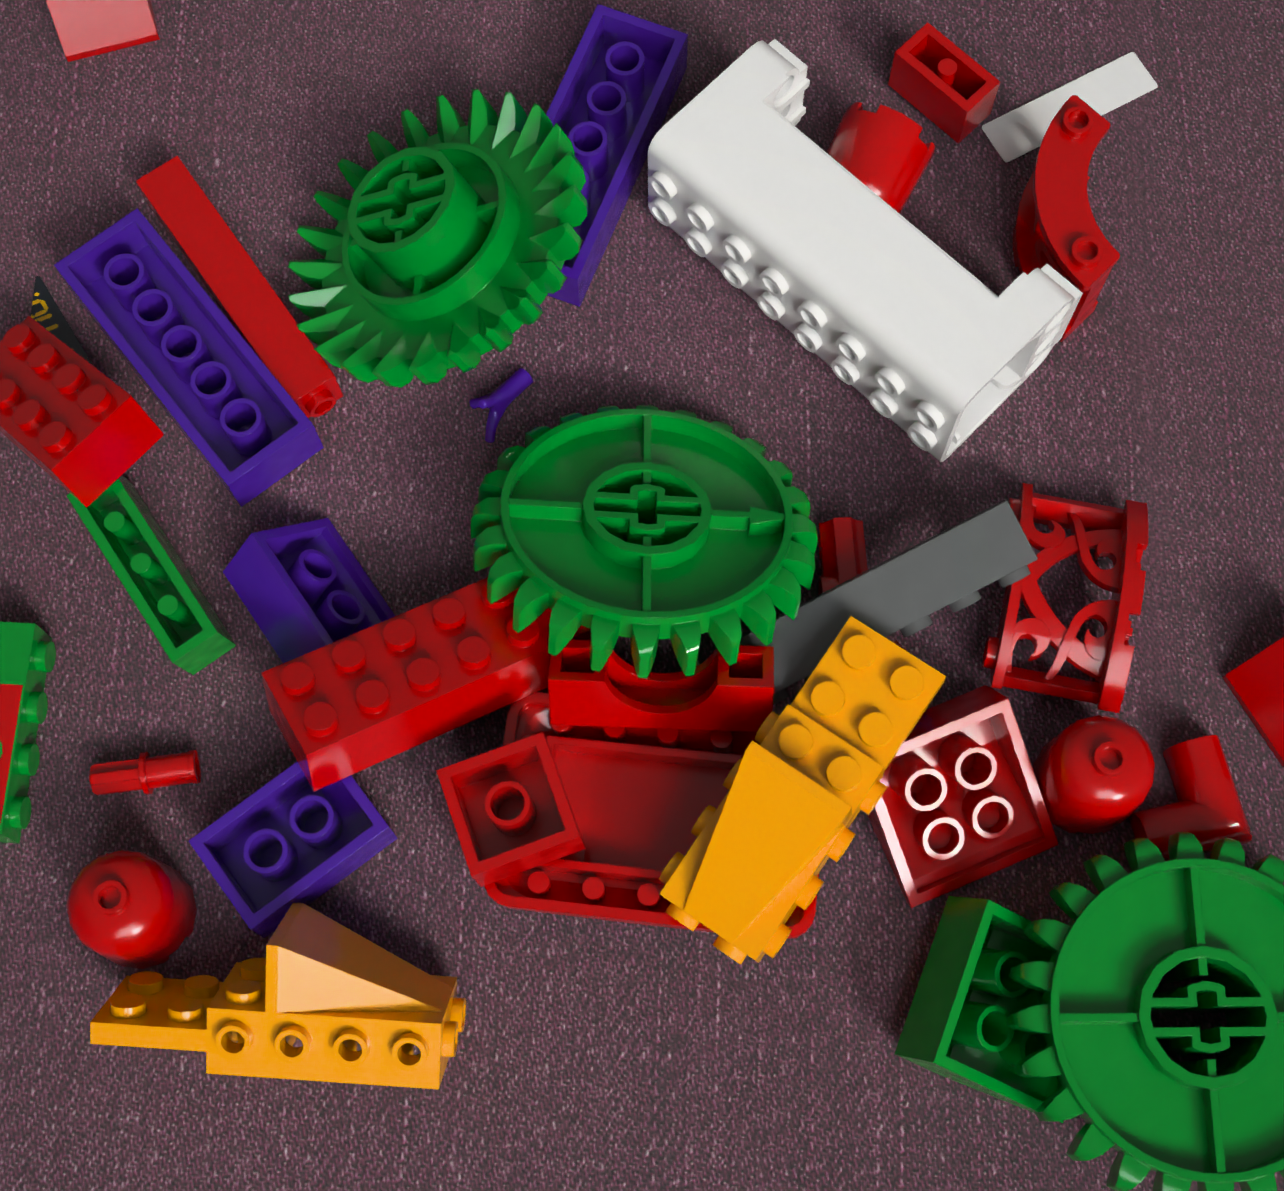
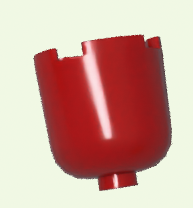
(882, 151)
(1094, 774)
(131, 908)

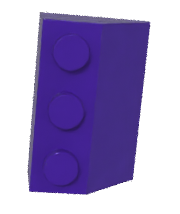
(304, 587)

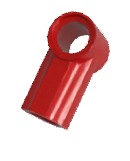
(840, 551)

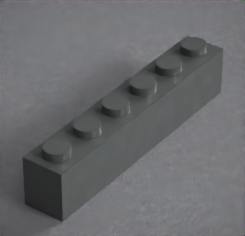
(903, 590)

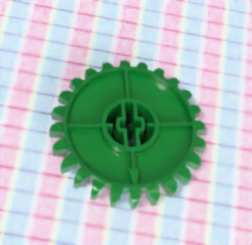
(442, 243)
(644, 534)
(1114, 1069)

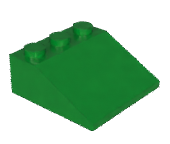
(964, 1000)

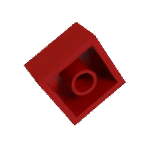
(510, 809)

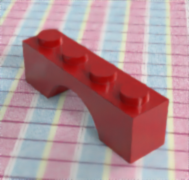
(711, 699)

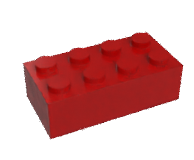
(68, 413)

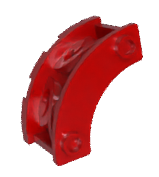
(1054, 211)
(1113, 534)

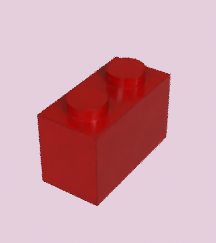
(943, 82)

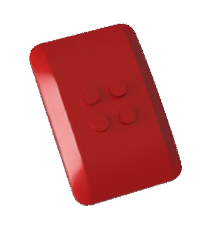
(635, 810)

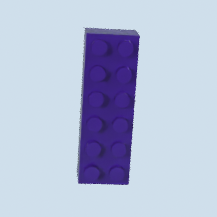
(611, 112)
(190, 357)

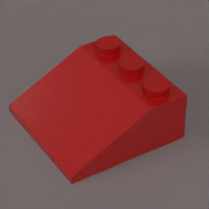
(960, 798)

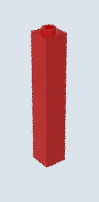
(239, 287)

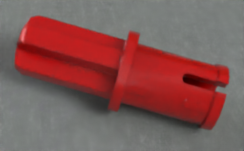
(145, 773)

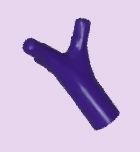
(500, 399)

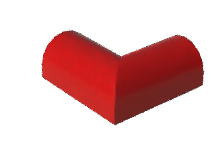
(1206, 799)

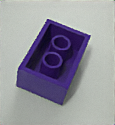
(290, 845)

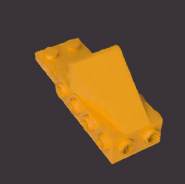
(799, 794)
(311, 986)

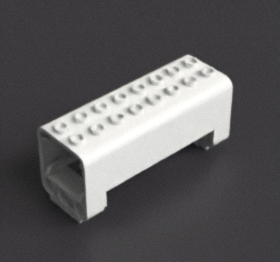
(842, 262)

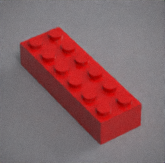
(406, 681)

